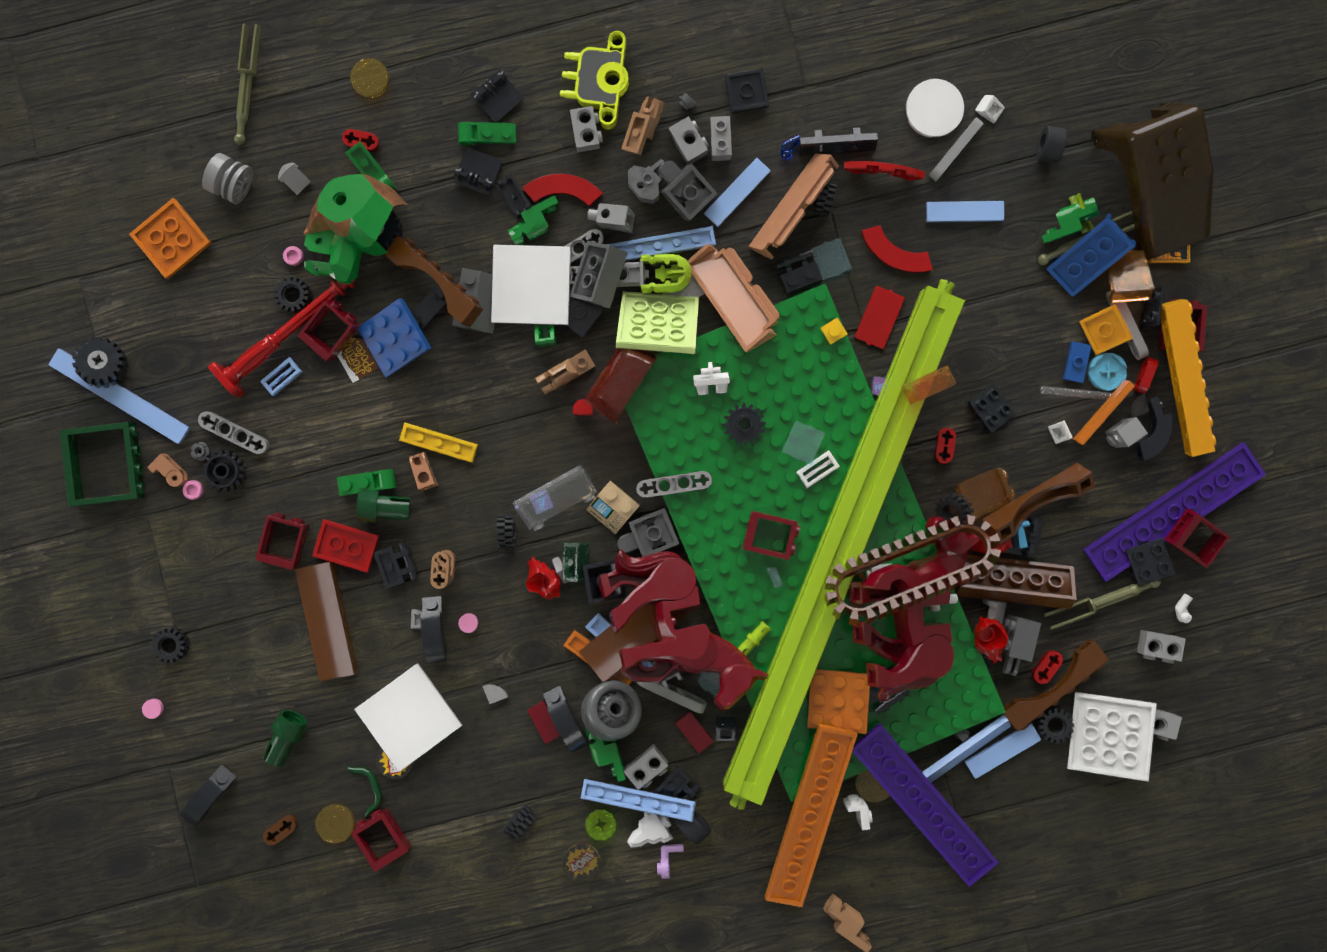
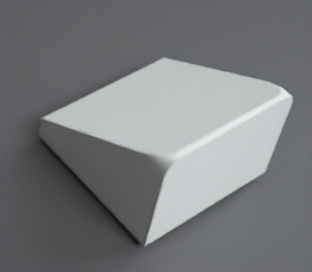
(990, 108)

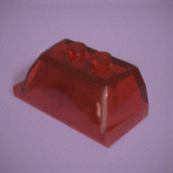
(619, 382)

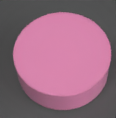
(293, 256)
(193, 490)
(468, 623)
(152, 708)

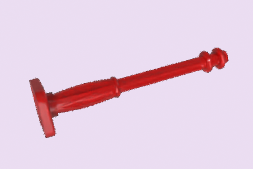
(258, 353)

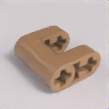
(446, 574)

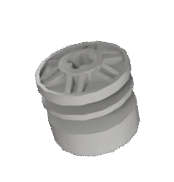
(227, 178)

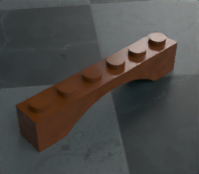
(459, 303)
(1068, 483)
(1084, 662)

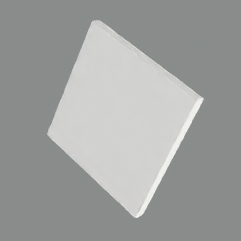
(531, 284)
(408, 717)
(1112, 736)

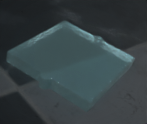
(831, 259)
(803, 442)

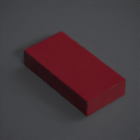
(543, 721)
(694, 731)

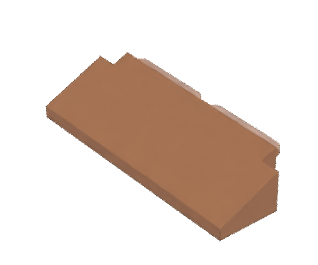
(793, 204)
(730, 290)

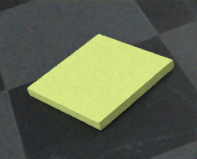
(658, 322)

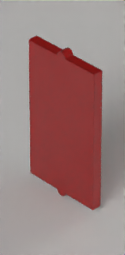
(879, 317)

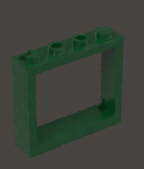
(72, 466)

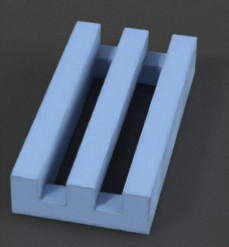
(289, 360)

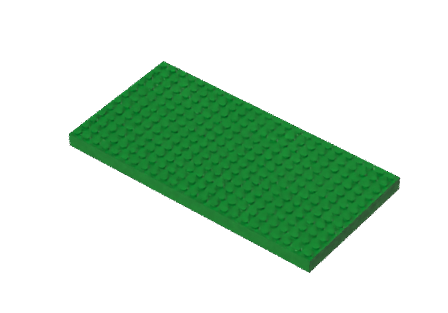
(824, 387)

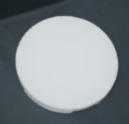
(934, 108)

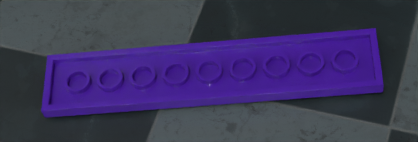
(1198, 493)
(924, 804)

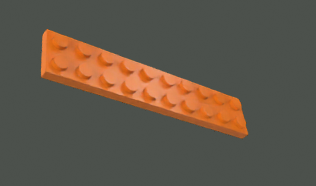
(810, 815)

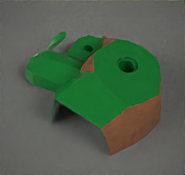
(348, 223)

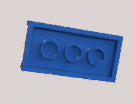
(1091, 256)

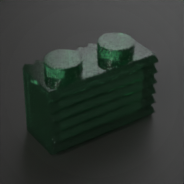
(574, 557)

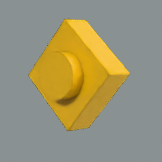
(833, 331)

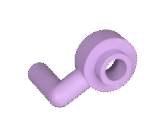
(664, 867)

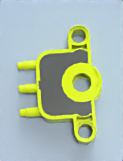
(592, 72)

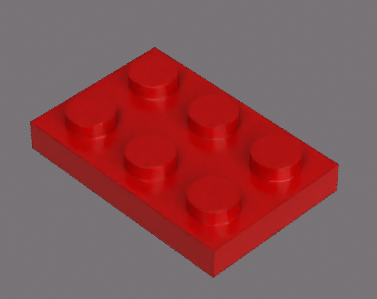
(346, 545)

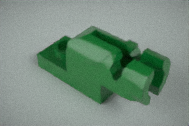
(1070, 220)
(534, 221)
(607, 753)

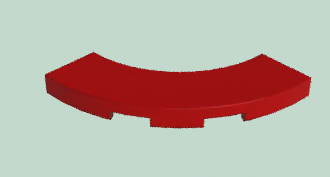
(894, 170)
(562, 184)
(892, 255)

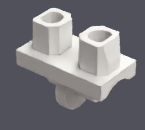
(708, 378)

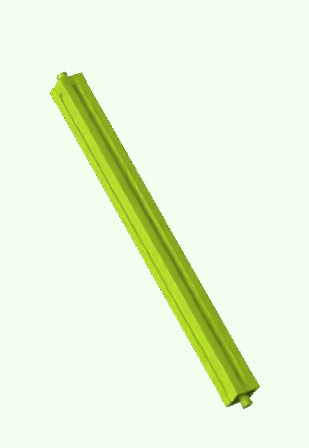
(842, 539)

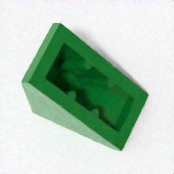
(545, 335)

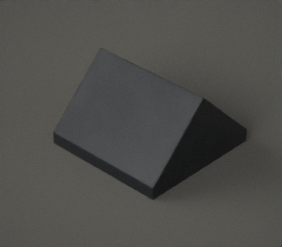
(591, 575)

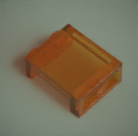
(1130, 278)
(928, 385)
(987, 491)

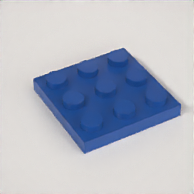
(394, 337)

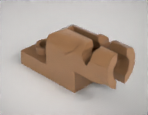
(643, 125)
(566, 371)
(847, 922)

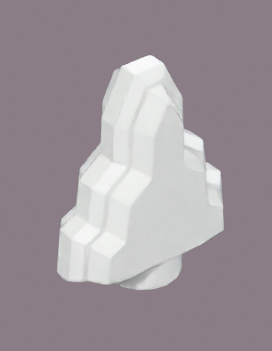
(651, 830)

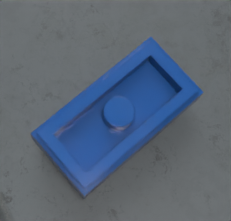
(1077, 362)

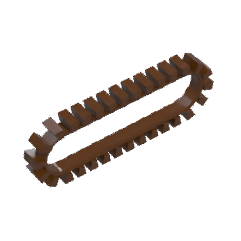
(897, 547)

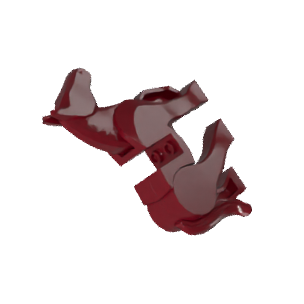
(671, 589)
(920, 647)

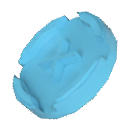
(1107, 371)

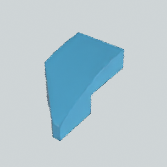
(1020, 538)

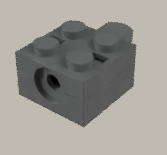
(683, 190)
(649, 534)
(1021, 642)

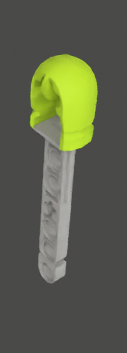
(637, 274)

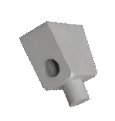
(613, 217)

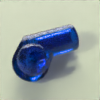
(787, 147)

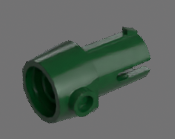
(372, 506)
(287, 730)

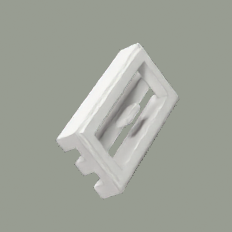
(831, 460)

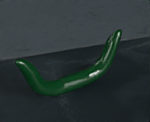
(374, 785)

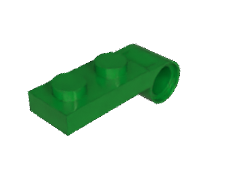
(488, 133)
(367, 164)
(366, 482)

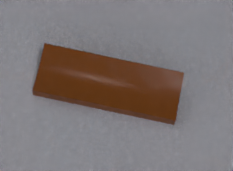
(1023, 583)
(326, 621)
(604, 649)

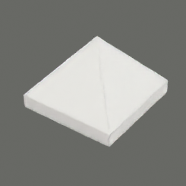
(1060, 432)

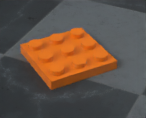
(170, 238)
(839, 700)

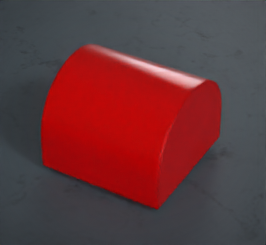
(582, 409)

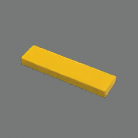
(438, 442)

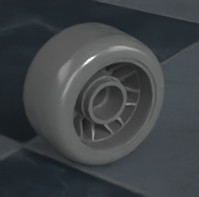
(598, 715)

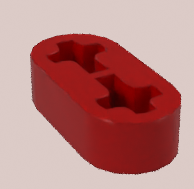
(361, 135)
(1146, 375)
(950, 445)
(1043, 664)

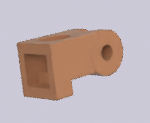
(170, 469)
(422, 472)

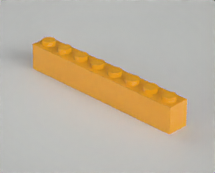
(1187, 377)

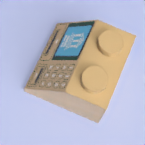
(612, 507)

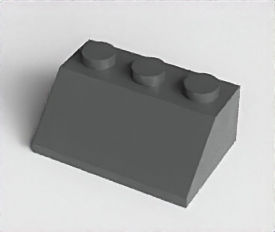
(598, 274)
(479, 285)

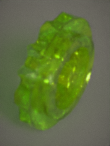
(596, 832)

